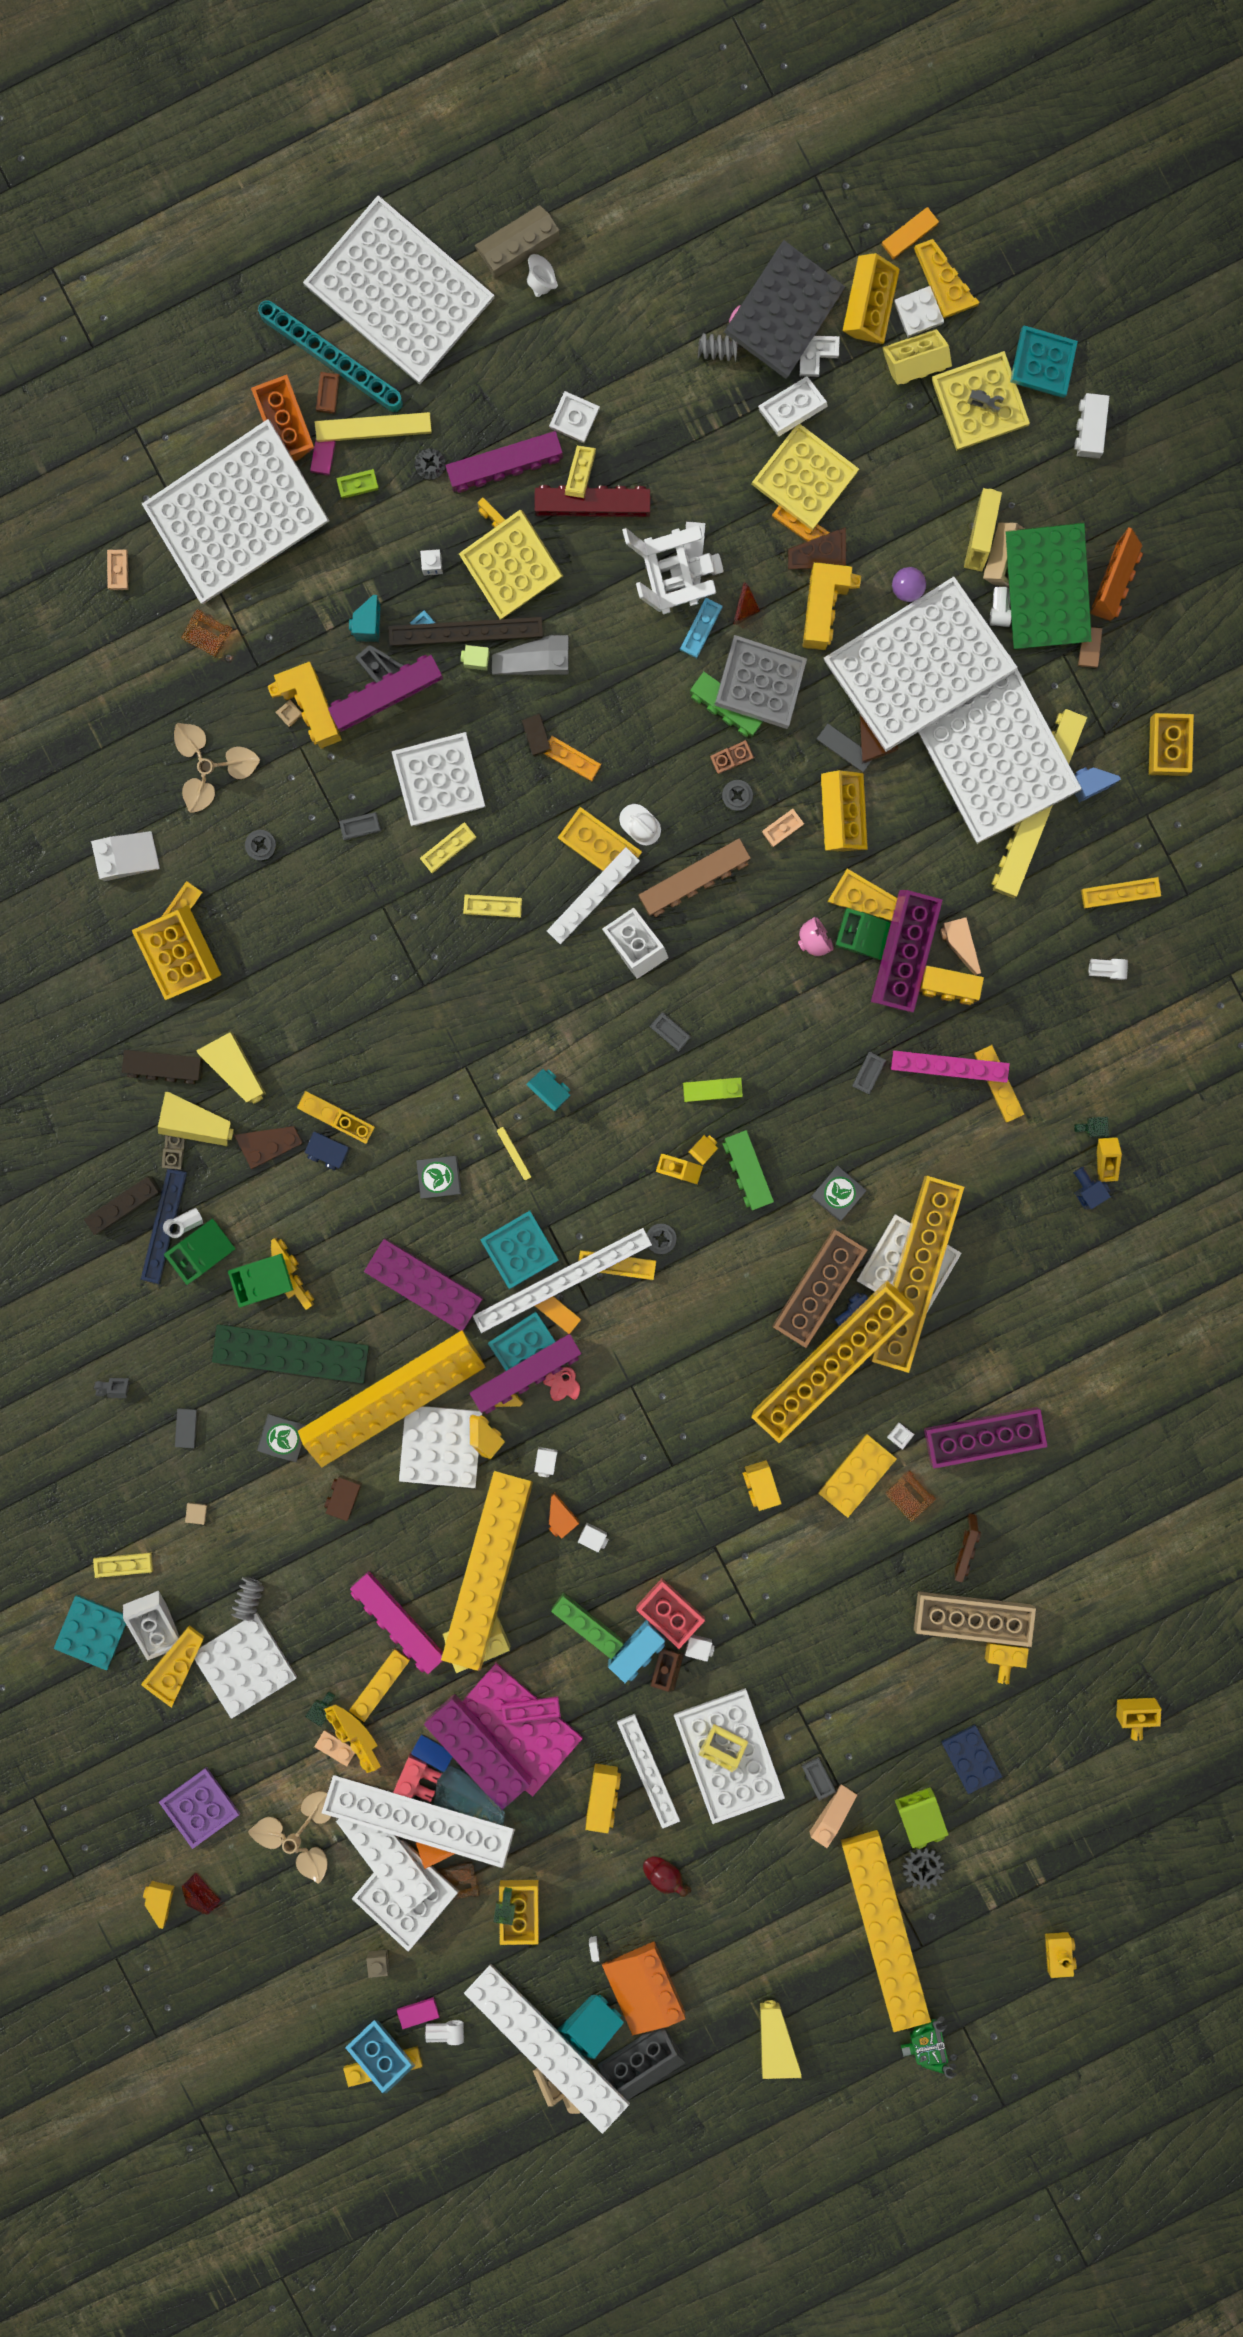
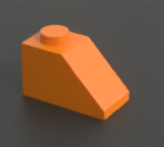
(561, 1517)

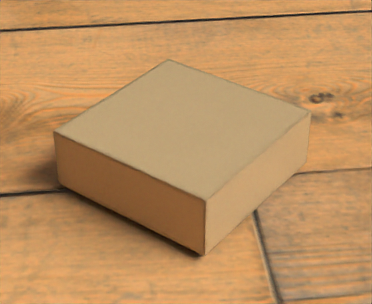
(289, 713)
(196, 1513)

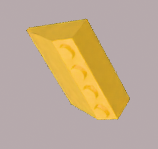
(176, 952)

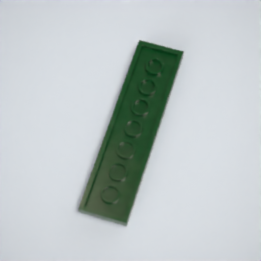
(290, 1353)

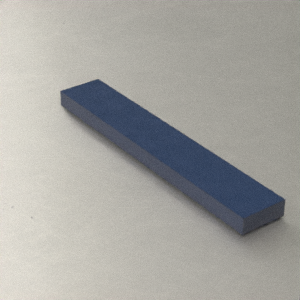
(160, 1241)

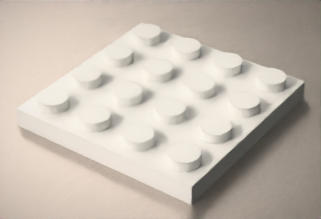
(438, 779)
(887, 1253)
(439, 1447)
(244, 1665)
(386, 1912)

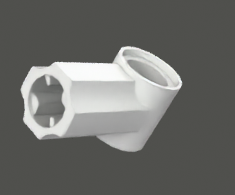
(1001, 613)
(1112, 968)
(184, 1223)
(449, 2032)

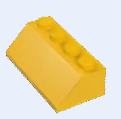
(871, 298)
(844, 811)

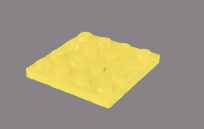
(971, 423)
(805, 476)
(511, 564)

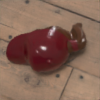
(665, 1876)

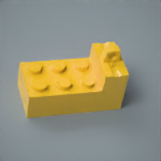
(825, 584)
(305, 687)

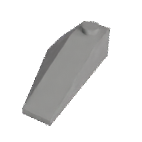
(536, 657)

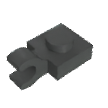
(981, 399)
(114, 1389)

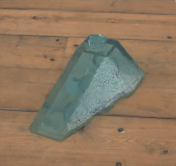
(461, 1794)

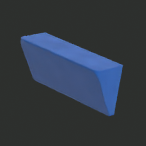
(432, 1753)

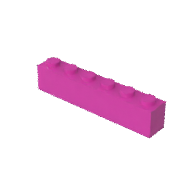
(950, 1066)
(398, 1622)

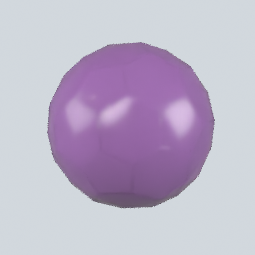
(909, 584)

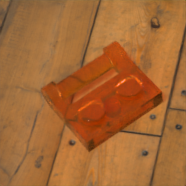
(202, 638)
(905, 1500)
(460, 1875)

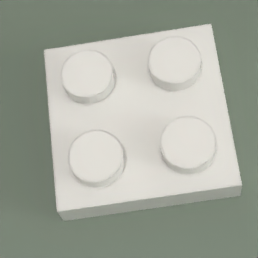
(918, 311)
(574, 417)

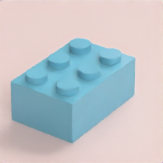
(637, 1652)
(380, 2056)

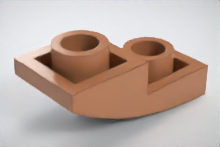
(732, 757)

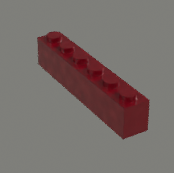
(596, 502)

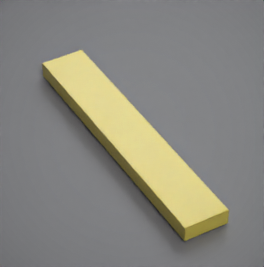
(373, 427)

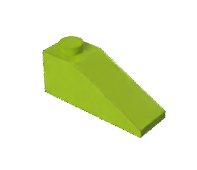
(712, 1089)

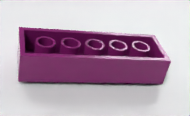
(906, 950)
(423, 1284)
(985, 1437)
(478, 1751)

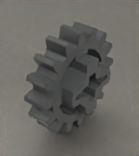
(915, 1866)

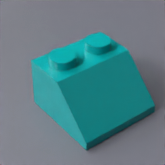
(366, 621)
(548, 1089)

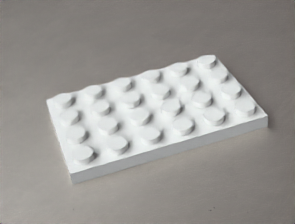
(753, 1781)

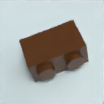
(343, 1497)
(667, 1669)

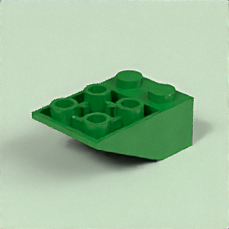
(862, 934)
(199, 1251)
(260, 1280)

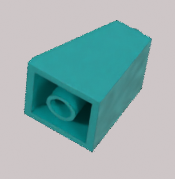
(591, 2026)

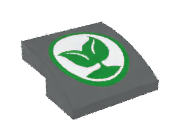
(439, 1177)
(838, 1193)
(281, 1438)

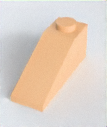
(960, 941)
(833, 1816)

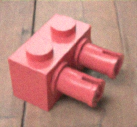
(408, 1782)

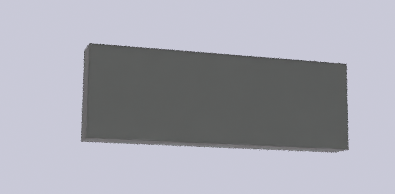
(842, 747)

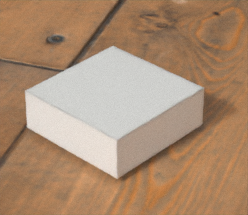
(900, 1436)
(594, 1950)

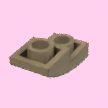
(173, 1152)

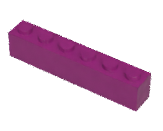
(504, 462)
(385, 693)
(526, 1372)

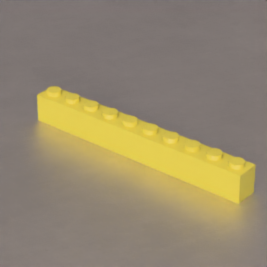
(1029, 830)

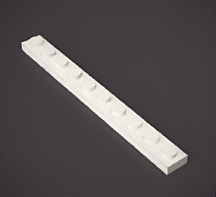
(562, 1280)

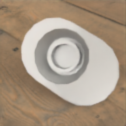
(541, 275)
(640, 824)

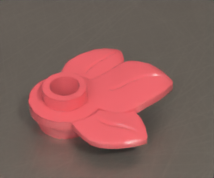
(561, 1387)

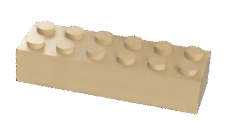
(974, 1619)

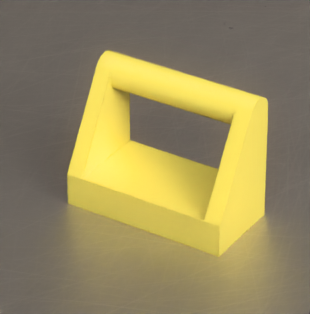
(719, 1757)

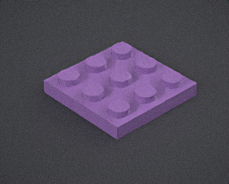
(199, 1807)

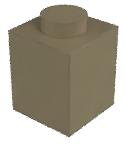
(378, 1963)

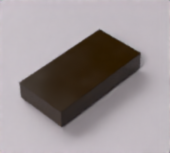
(536, 735)

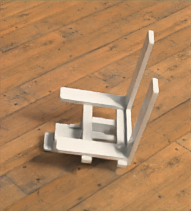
(681, 567)

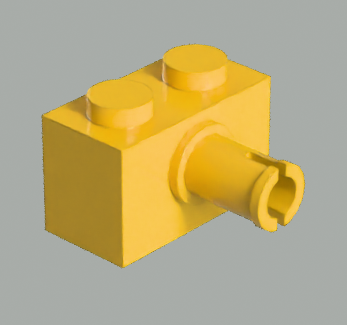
(1007, 1657)
(1138, 1714)
(1059, 1955)

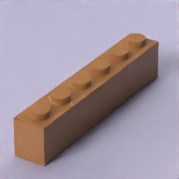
(695, 877)

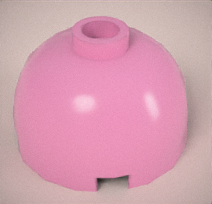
(814, 938)

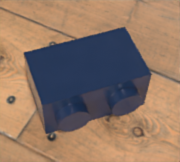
(327, 1150)

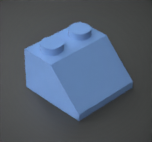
(1093, 782)

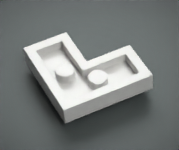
(818, 348)

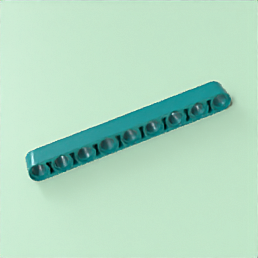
(326, 348)

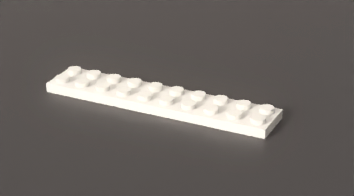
(418, 1821)
(546, 2048)

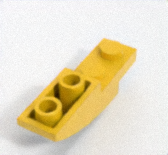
(335, 1117)
(305, 1298)
(352, 1730)

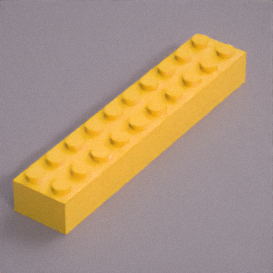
(920, 1266)
(833, 1361)
(391, 1399)
(487, 1571)
(885, 1931)

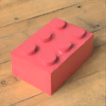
(670, 1613)

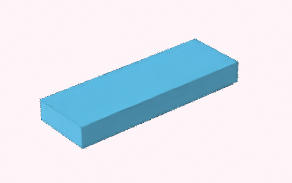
(701, 628)

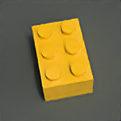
(1171, 744)
(951, 985)
(760, 1480)
(602, 1798)
(526, 1915)

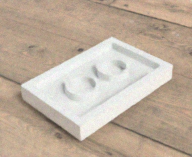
(792, 406)

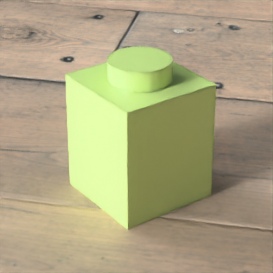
(475, 657)

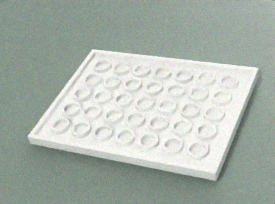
(398, 289)
(235, 512)
(920, 664)
(999, 758)

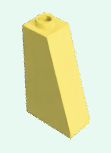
(983, 530)
(232, 1065)
(192, 1122)
(777, 2050)

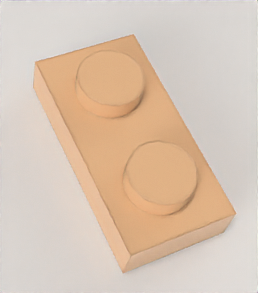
(117, 569)
(782, 827)
(333, 1747)

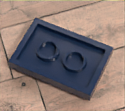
(971, 1759)

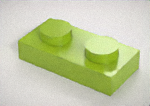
(357, 484)

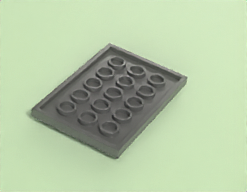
(784, 309)

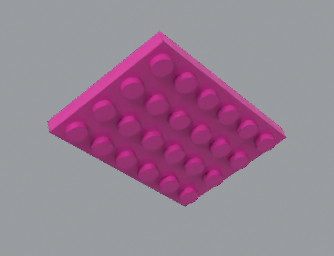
(534, 1744)

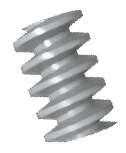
(717, 346)
(248, 1599)

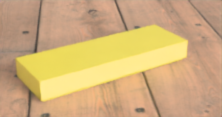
(580, 471)
(448, 847)
(492, 906)
(514, 1153)
(123, 1565)

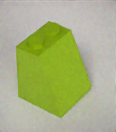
(921, 1818)

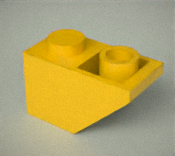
(483, 1437)

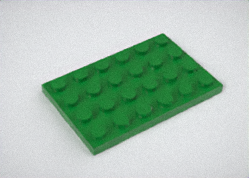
(1048, 585)

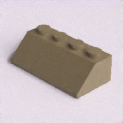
(518, 241)

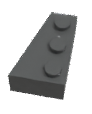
(377, 663)

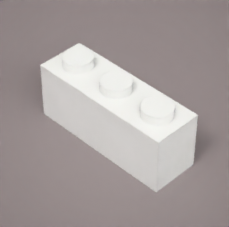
(1092, 425)

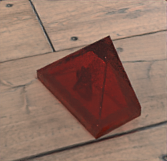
(747, 605)
(199, 1895)

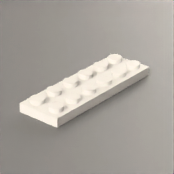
(390, 1864)

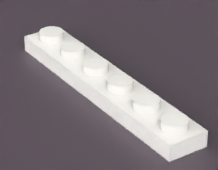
(593, 895)
(648, 1771)

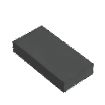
(360, 826)
(670, 1032)
(869, 1073)
(186, 1428)
(818, 1778)

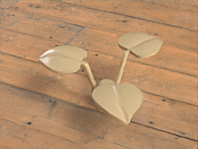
(196, 792)
(269, 1834)

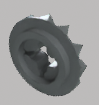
(431, 472)
(737, 785)
(258, 836)
(668, 1233)

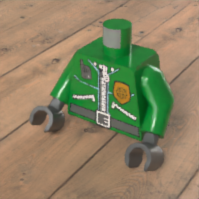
(929, 2047)

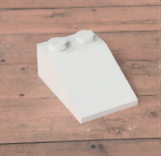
(125, 855)
(635, 943)
(151, 1624)

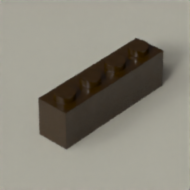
(162, 1065)
(122, 1205)

